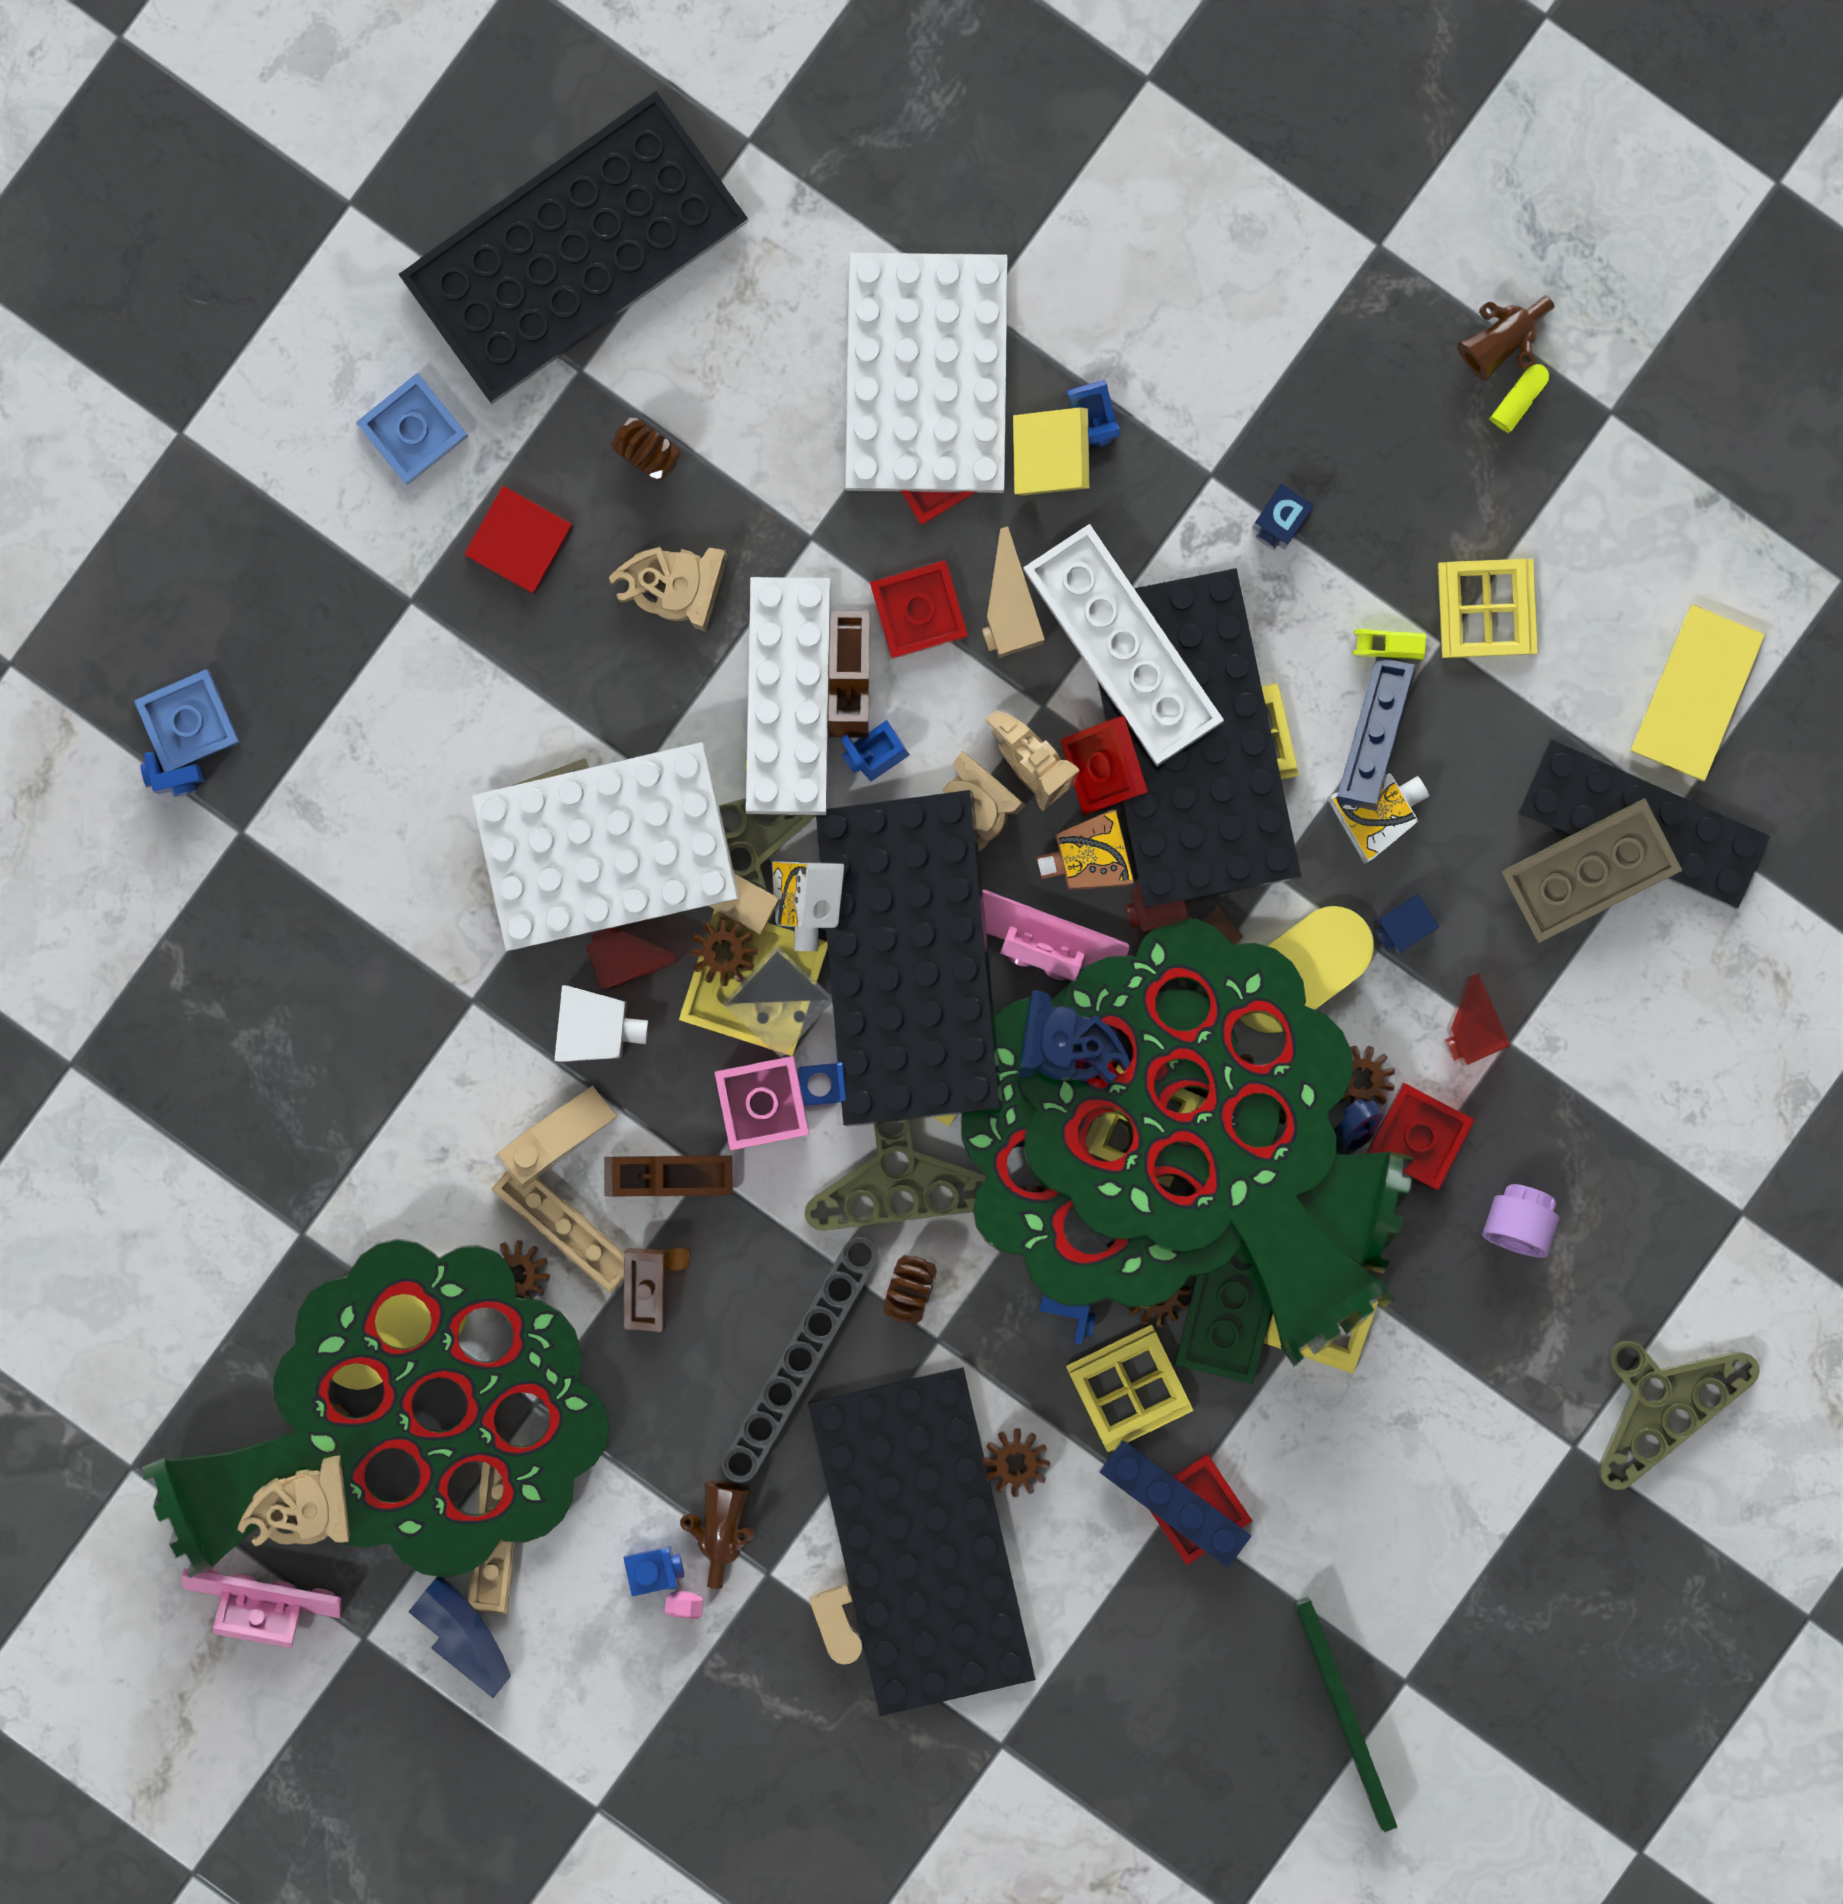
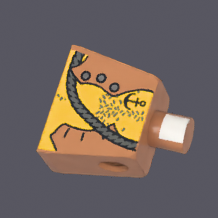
(1090, 855)

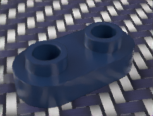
(1357, 1126)

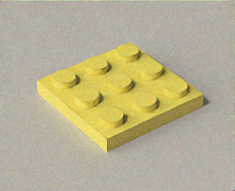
(705, 1000)

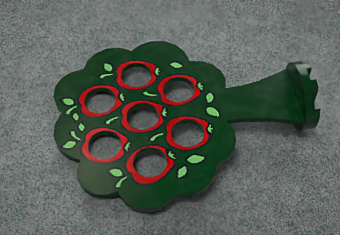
(1349, 1205)
(1304, 1273)
(338, 1328)

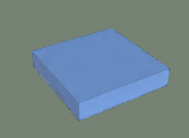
(412, 429)
(187, 721)

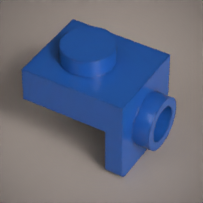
(1101, 417)
(876, 753)
(179, 781)
(1085, 1320)

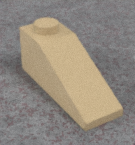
(1011, 613)
(555, 1137)

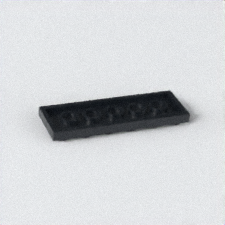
(1712, 849)

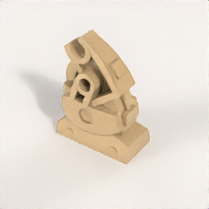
(678, 580)
(1032, 760)
(991, 797)
(306, 1503)

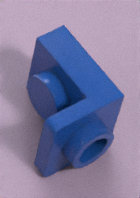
(653, 1570)

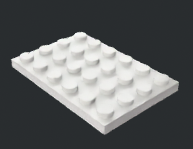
(926, 372)
(605, 846)

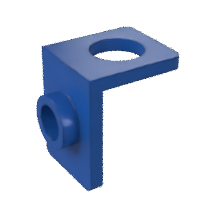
(836, 1075)

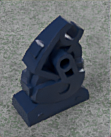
(1062, 1040)

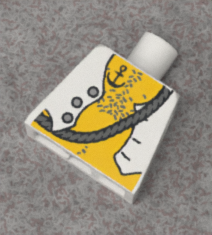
(1376, 830)
(807, 898)

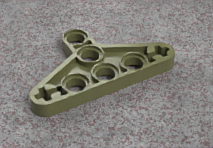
(761, 838)
(879, 1185)
(1651, 1417)

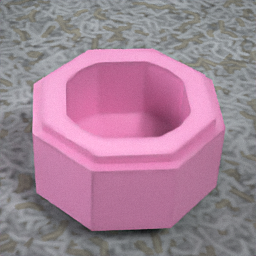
(684, 1604)

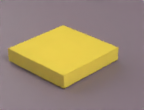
(1051, 451)

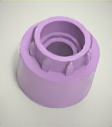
(1522, 1221)

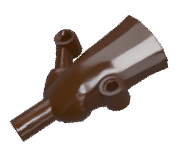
(1495, 343)
(722, 1530)

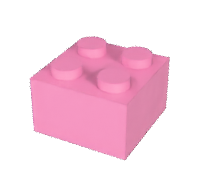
(762, 1103)

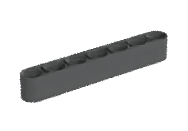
(795, 1378)

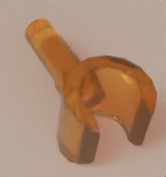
(677, 1258)

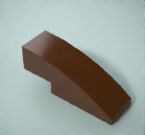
(849, 674)
(668, 1175)

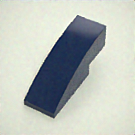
(462, 1636)

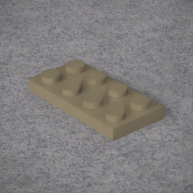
(1591, 870)

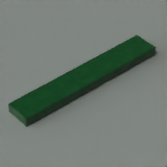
(1345, 1714)

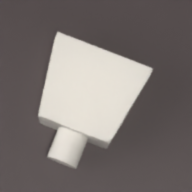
(594, 1027)

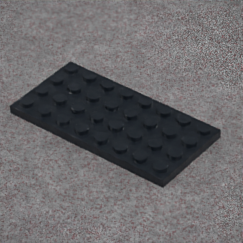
(573, 247)
(1219, 805)
(910, 960)
(921, 1541)

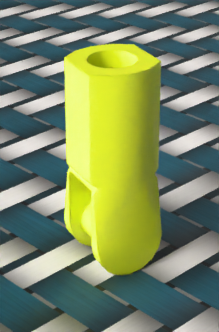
(1520, 398)
(1396, 644)

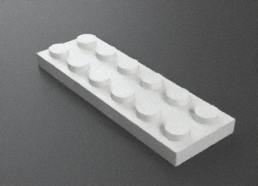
(1123, 645)
(788, 696)

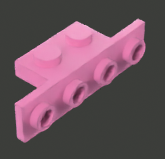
(1045, 939)
(260, 1609)

